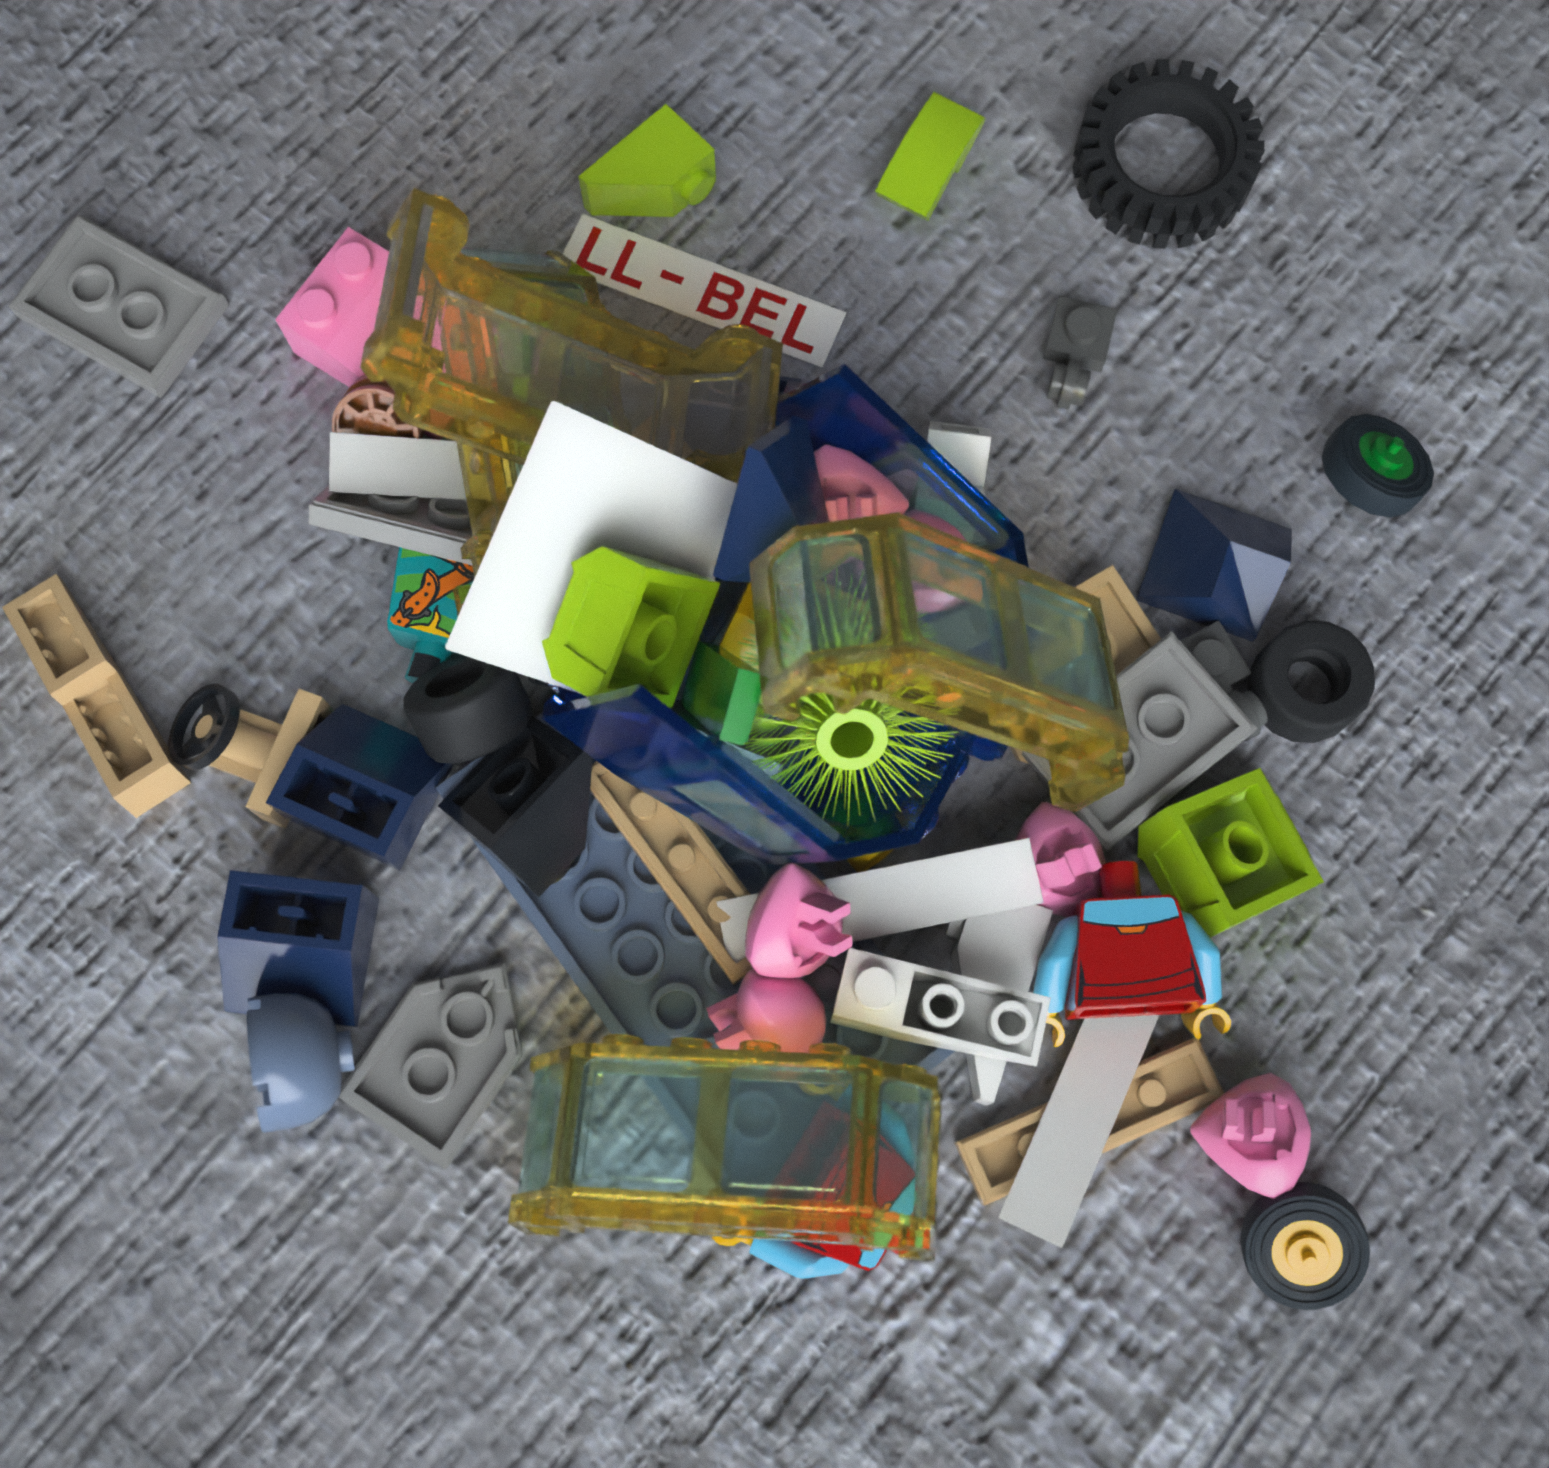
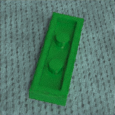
(722, 692)

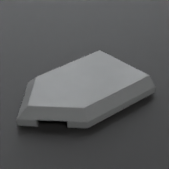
(439, 1061)

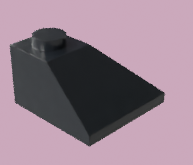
(527, 805)

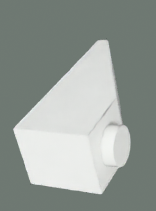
(1000, 951)

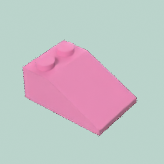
(338, 308)

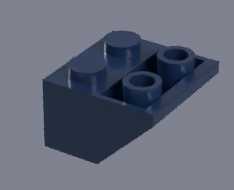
(360, 785)
(296, 939)

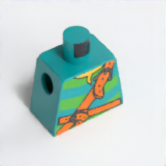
(425, 607)

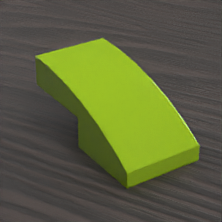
(929, 155)

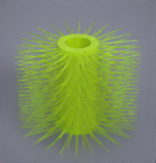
(843, 742)

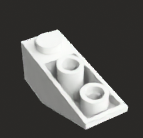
(939, 1008)

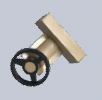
(243, 741)

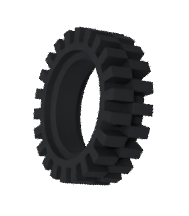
(1181, 96)

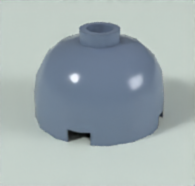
(295, 1058)

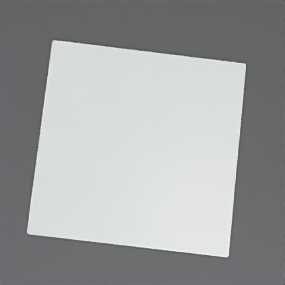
(574, 494)

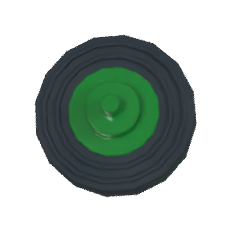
(1377, 465)

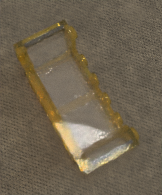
(490, 352)

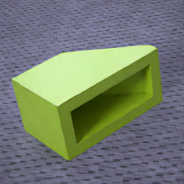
(651, 170)

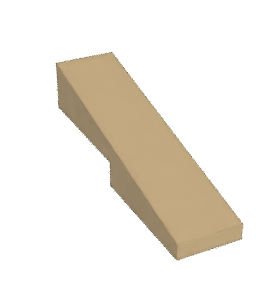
(95, 697)

